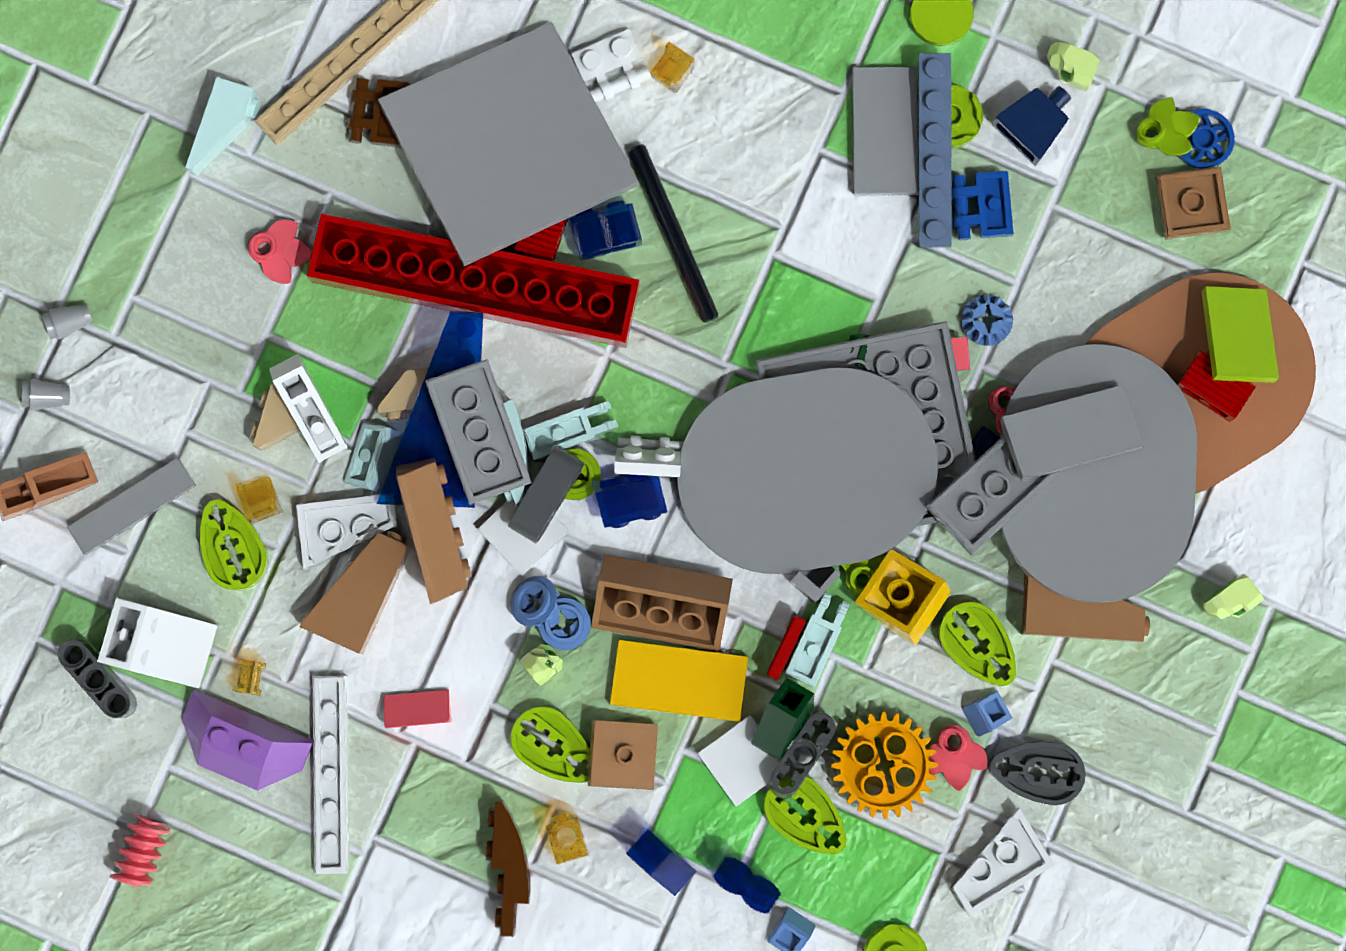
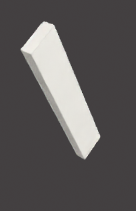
(330, 775)

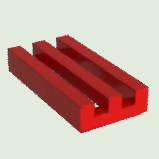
(785, 648)

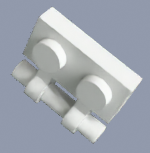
(609, 57)
(648, 456)

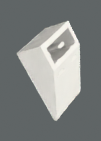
(157, 643)

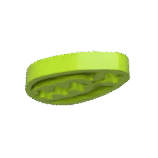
(217, 559)
(989, 628)
(537, 757)
(807, 834)

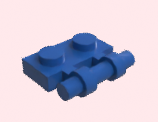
(993, 205)

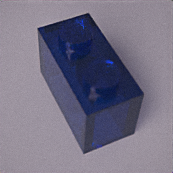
(629, 498)

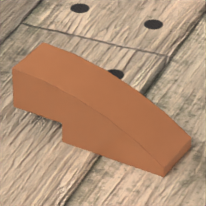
(45, 485)

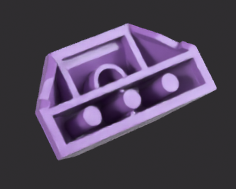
(242, 743)

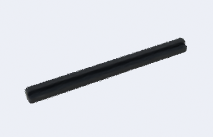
(674, 233)

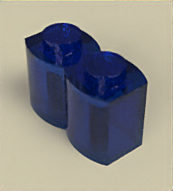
(605, 230)
(755, 889)

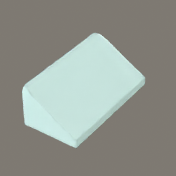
(372, 456)

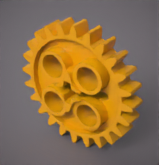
(855, 773)

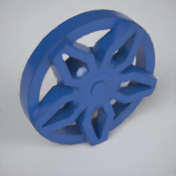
(1206, 139)

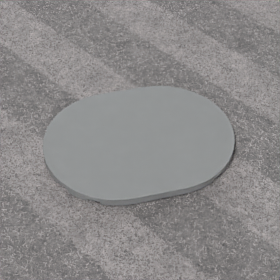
(807, 470)
(1120, 519)

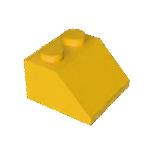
(903, 596)

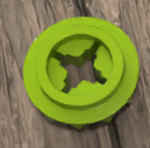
(590, 470)

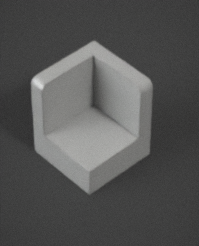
(814, 582)

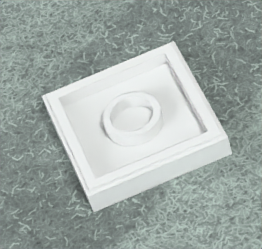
(514, 547)
(737, 763)

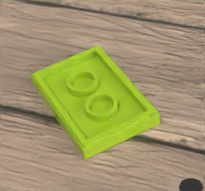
(1240, 334)

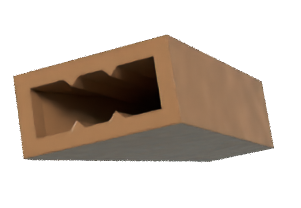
(359, 596)
(1061, 617)

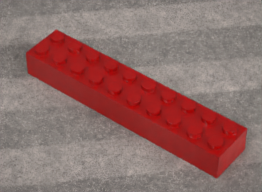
(500, 285)

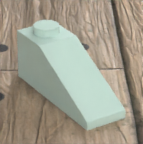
(224, 120)

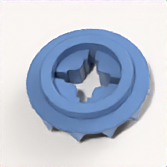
(976, 330)
(522, 604)
(579, 630)

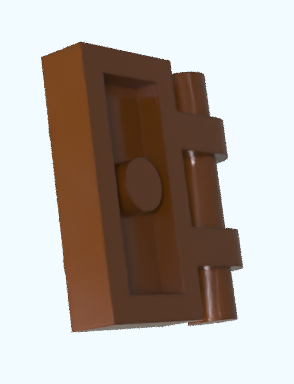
(379, 127)

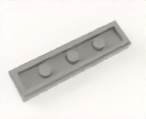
(131, 506)

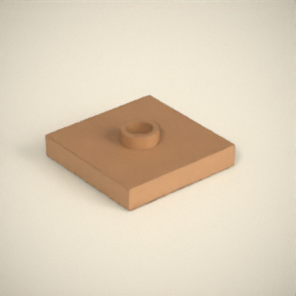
(1192, 203)
(622, 755)

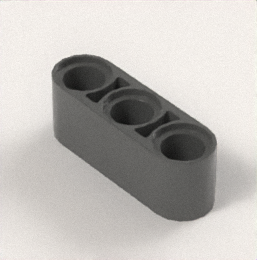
(546, 494)
(82, 675)

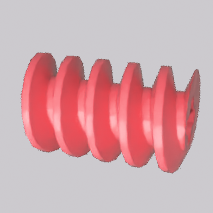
(141, 851)

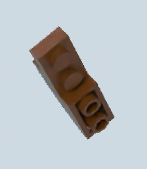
(508, 853)

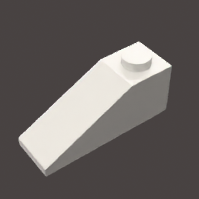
(307, 407)

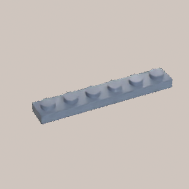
(935, 151)

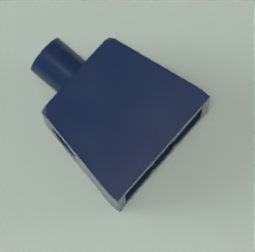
(1034, 122)

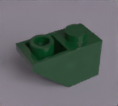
(783, 718)

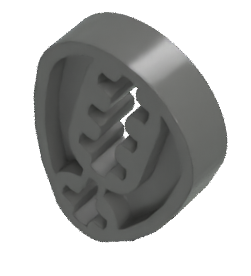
(1042, 790)

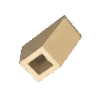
(402, 395)
(275, 423)

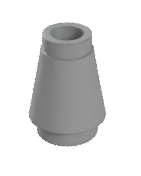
(66, 320)
(43, 394)

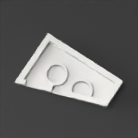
(339, 525)
(1003, 865)

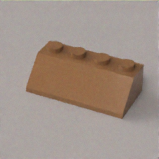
(432, 528)
(661, 603)

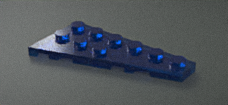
(423, 435)

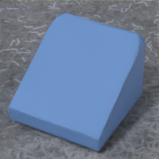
(987, 713)
(791, 932)

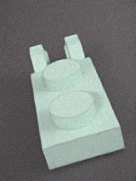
(567, 430)
(816, 644)

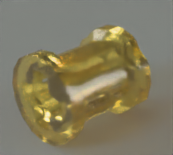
(249, 677)

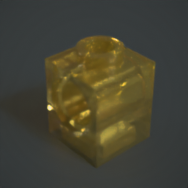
(567, 853)

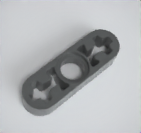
(807, 731)

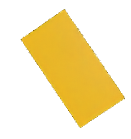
(679, 680)

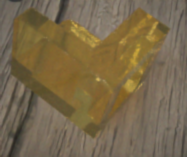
(673, 68)
(259, 499)

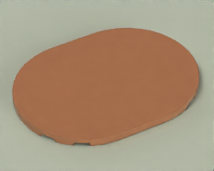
(1173, 329)

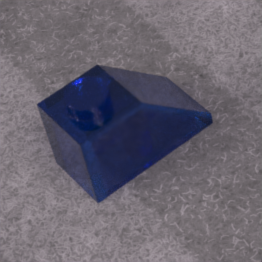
(660, 861)

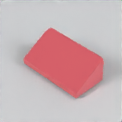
(417, 709)

